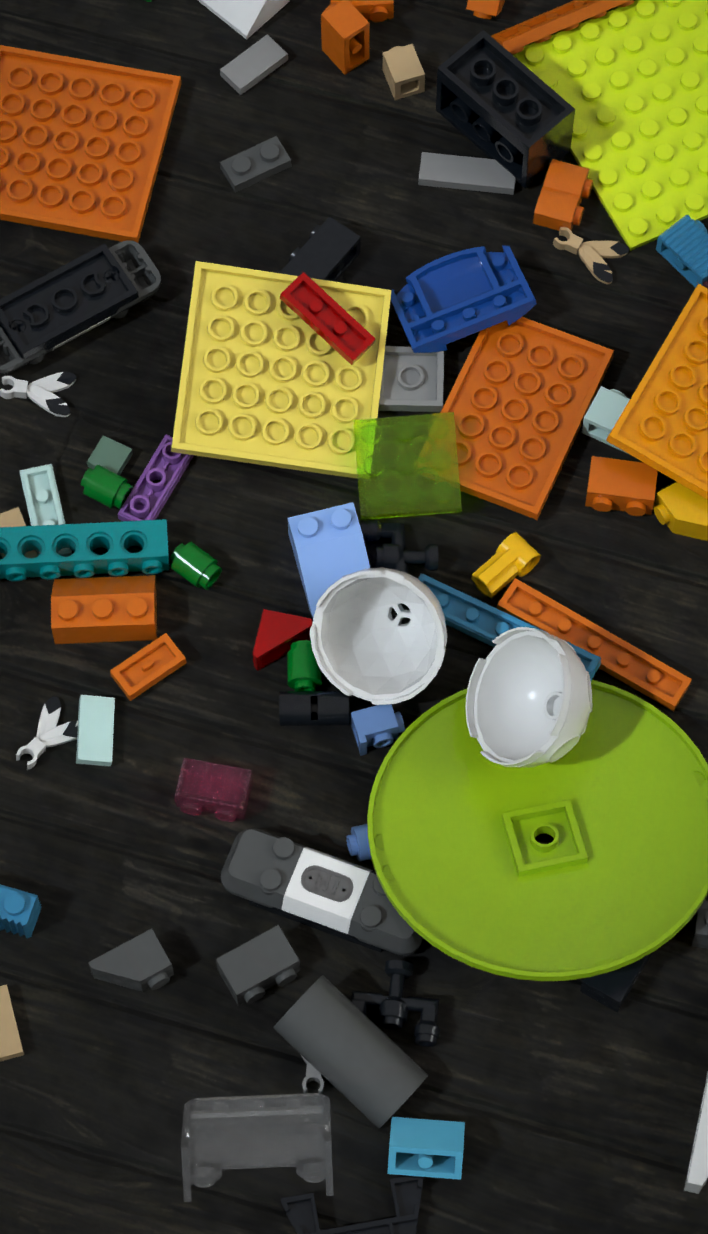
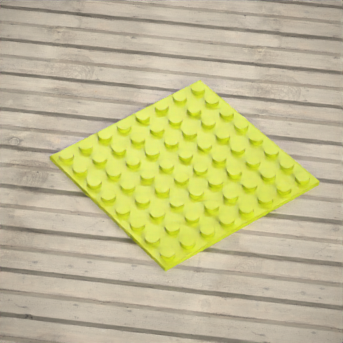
(637, 109)

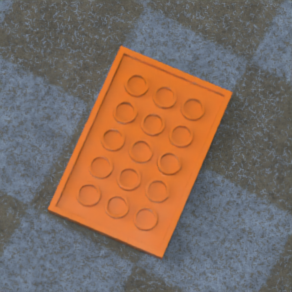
(521, 410)

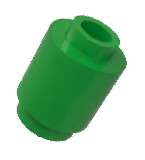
(106, 487)
(195, 565)
(302, 667)

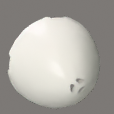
(370, 651)

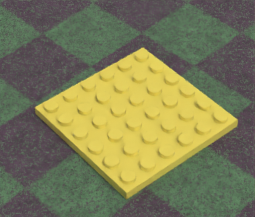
(265, 382)

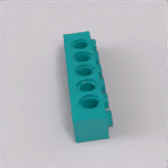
(83, 540)

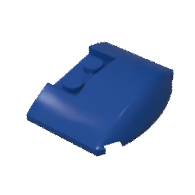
(461, 297)

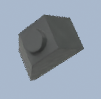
(135, 964)

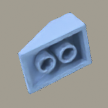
(326, 548)

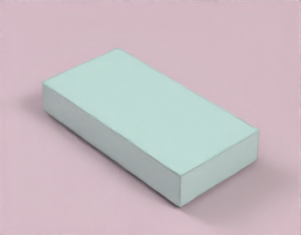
(95, 730)

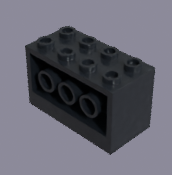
(504, 108)

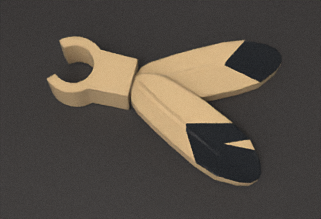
(592, 253)

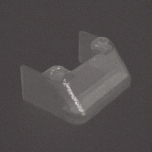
(256, 1134)

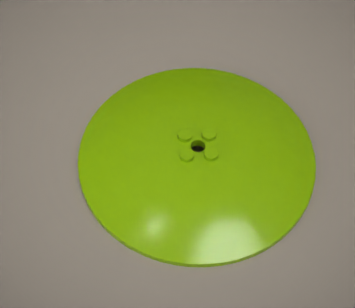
(610, 888)

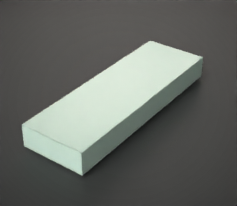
(43, 498)

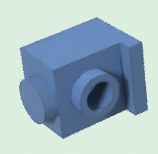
(376, 726)

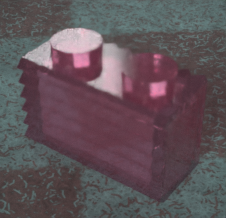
(213, 789)

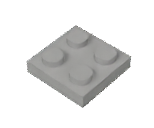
(411, 380)

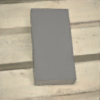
(254, 64)

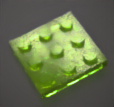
(407, 466)

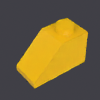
(682, 511)

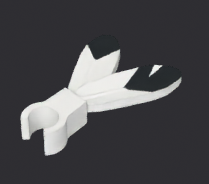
(41, 391)
(48, 732)

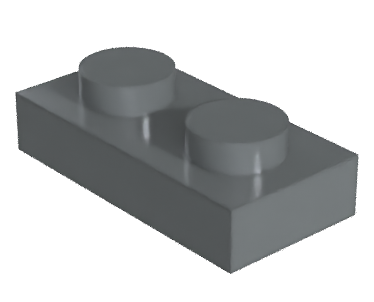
(255, 164)

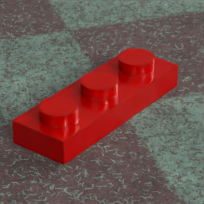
(327, 318)

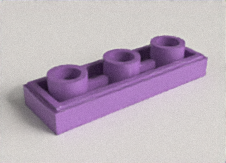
(148, 497)

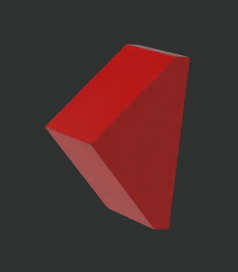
(276, 635)

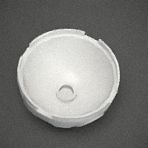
(528, 699)

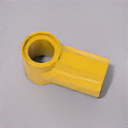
(512, 559)

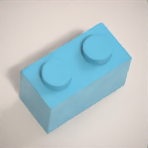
(426, 1148)

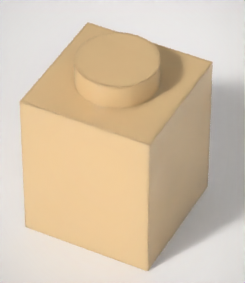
(403, 71)

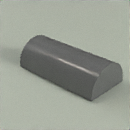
(350, 1051)

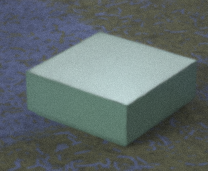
(110, 455)

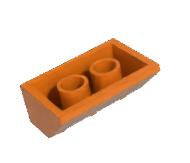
(104, 609)

